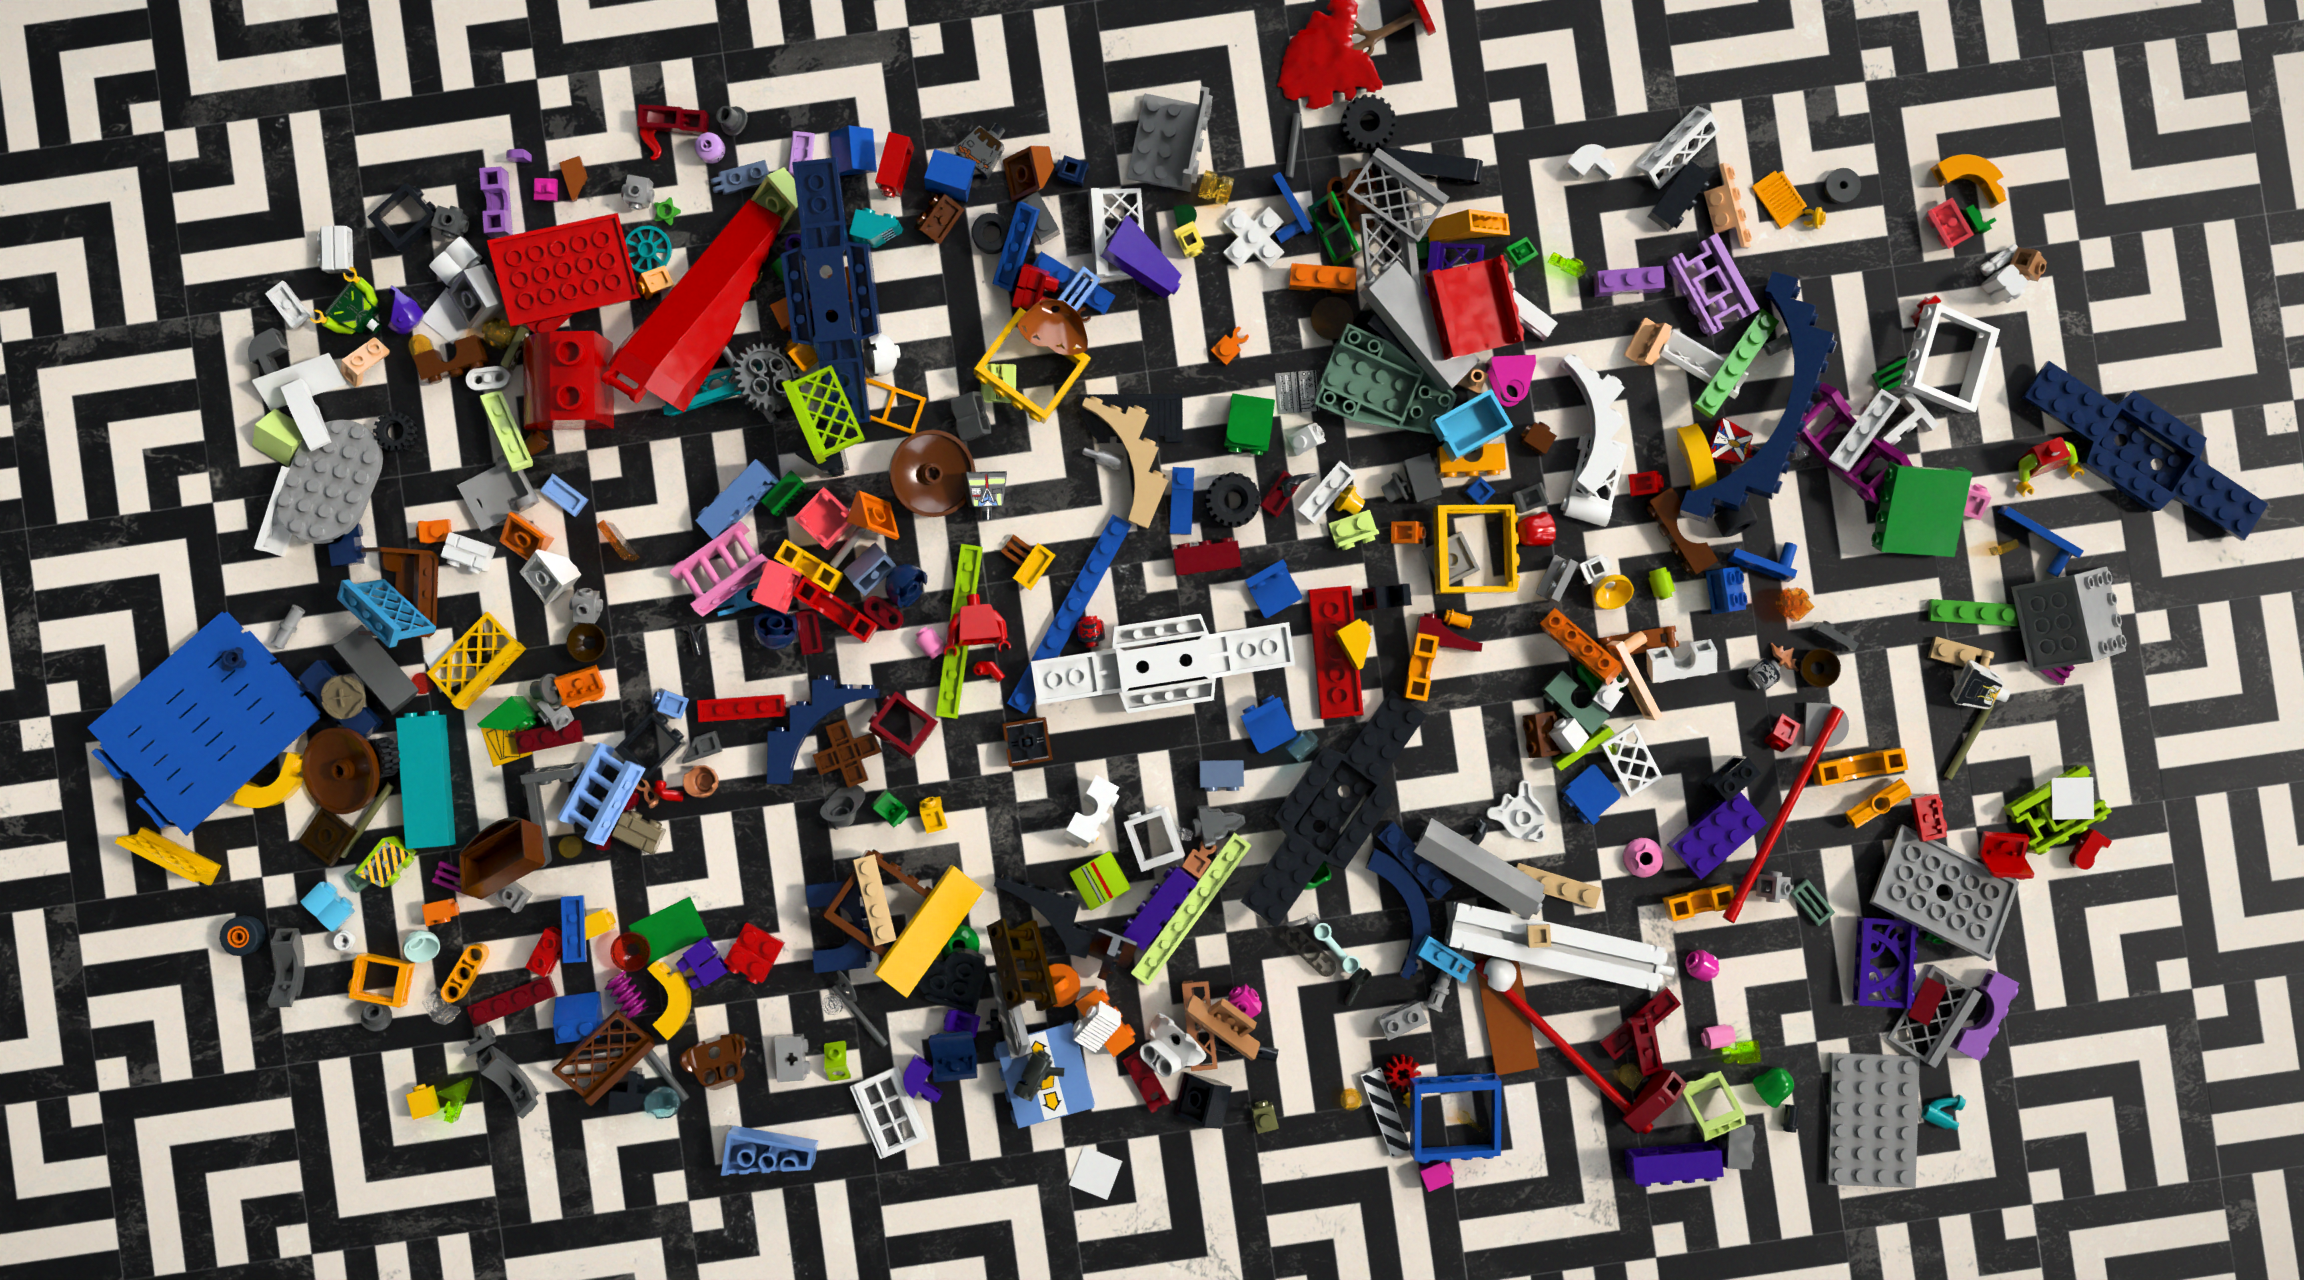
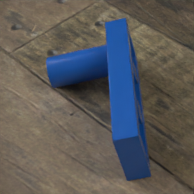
(1301, 222)
(1777, 570)
(573, 929)

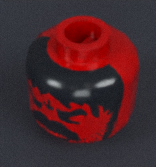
(1090, 631)

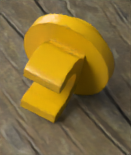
(1818, 218)

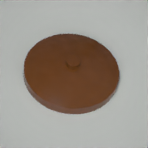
(928, 473)
(340, 770)

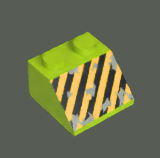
(386, 862)

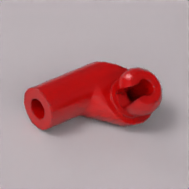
(669, 795)

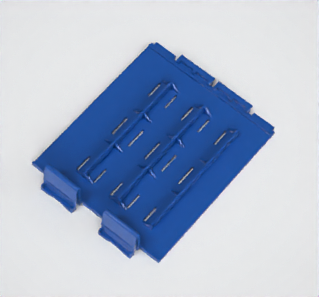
(254, 742)

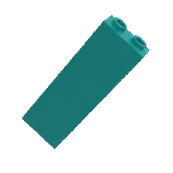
(425, 780)

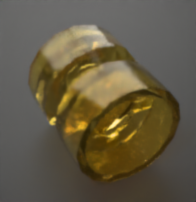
(1221, 193)

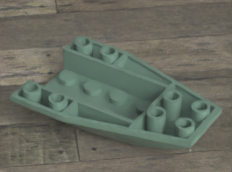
(1379, 385)

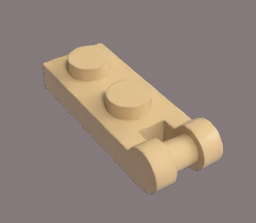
(1957, 653)

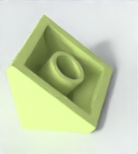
(277, 436)

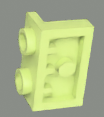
(1353, 529)

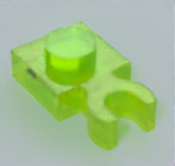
(1571, 266)
(1745, 1052)

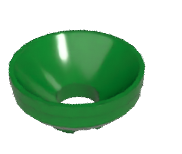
(965, 934)

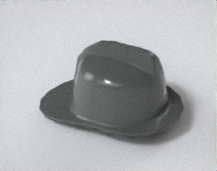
(842, 806)

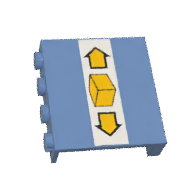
(1058, 1094)

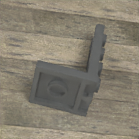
(532, 791)

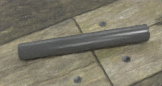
(1293, 142)
(666, 1074)

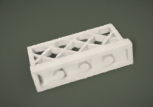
(1098, 227)

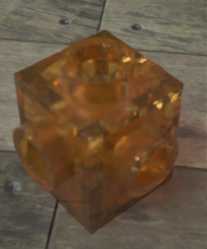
(1794, 603)

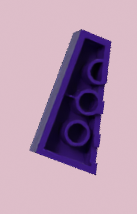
(1160, 906)

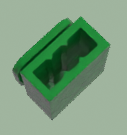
(1249, 424)

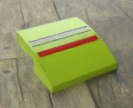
(1100, 880)

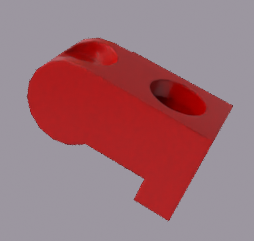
(2087, 848)

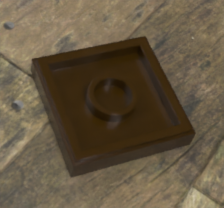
(327, 836)

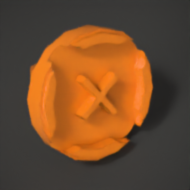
(1065, 983)

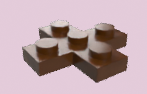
(847, 753)

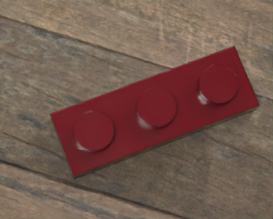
(547, 737)

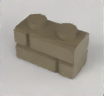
(639, 832)

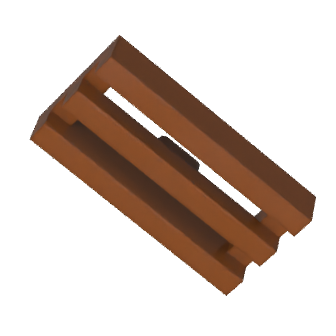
(1010, 545)

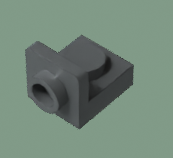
(488, 1037)

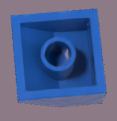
(577, 1016)

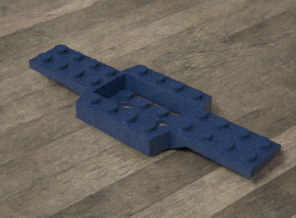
(812, 296)
(2130, 466)

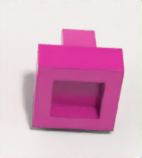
(545, 190)

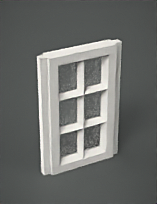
(889, 1112)

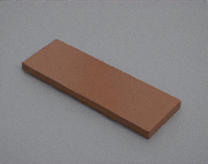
(1506, 1026)

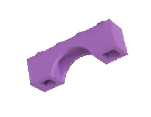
(1998, 993)

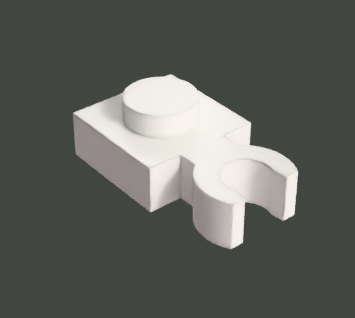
(1609, 695)

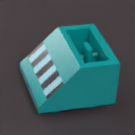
(874, 228)

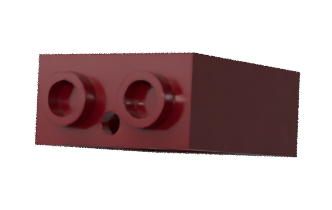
(907, 751)

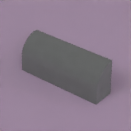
(376, 670)

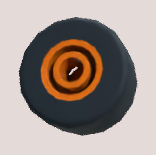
(250, 932)

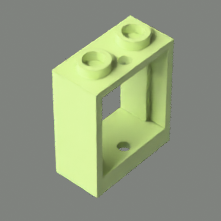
(1721, 1123)

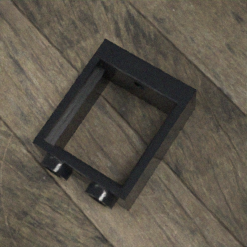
(417, 231)
(628, 754)
(1738, 775)

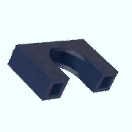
(852, 954)

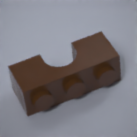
(469, 355)

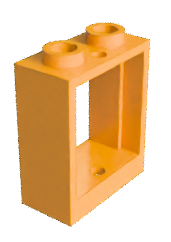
(403, 982)

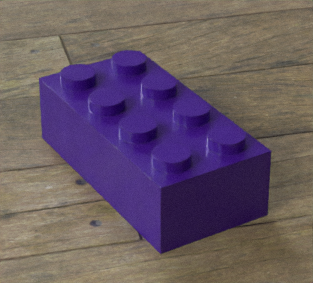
(1716, 835)
(1674, 1163)

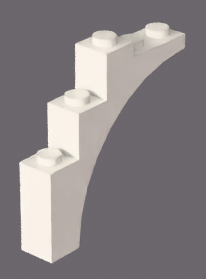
(1599, 395)

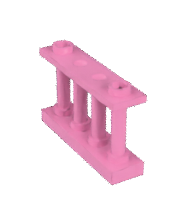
(731, 585)

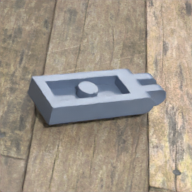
(740, 178)

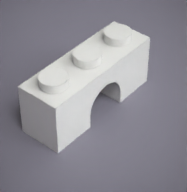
(1698, 661)
(1101, 796)

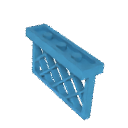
(377, 617)

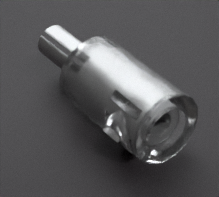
(1105, 458)

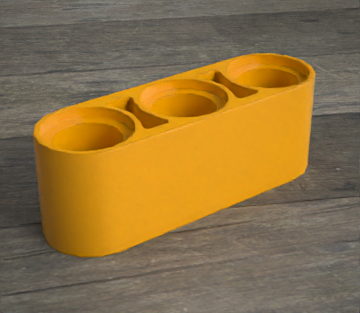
(456, 978)

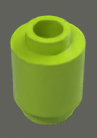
(1661, 583)

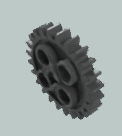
(764, 377)

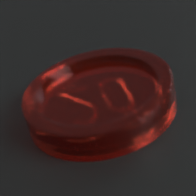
(423, 683)

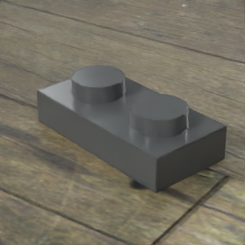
(1842, 639)

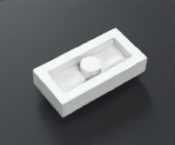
(288, 304)

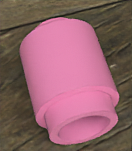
(929, 642)
(1718, 1036)

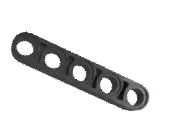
(1438, 166)

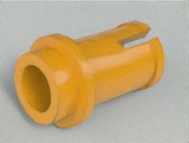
(1457, 619)

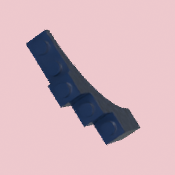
(785, 745)

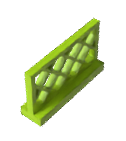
(804, 415)

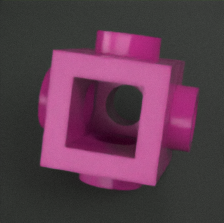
(1245, 1000)

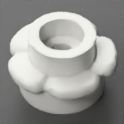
(338, 940)

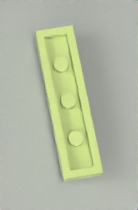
(506, 431)

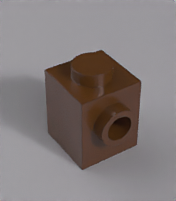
(1538, 437)

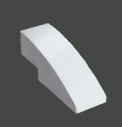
(306, 414)

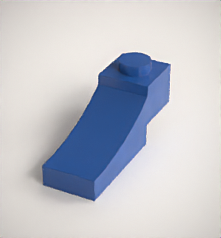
(1182, 500)

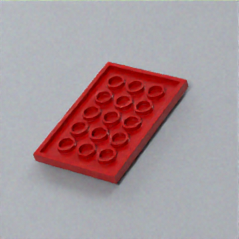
(563, 269)

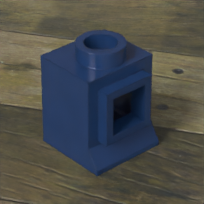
(1075, 179)

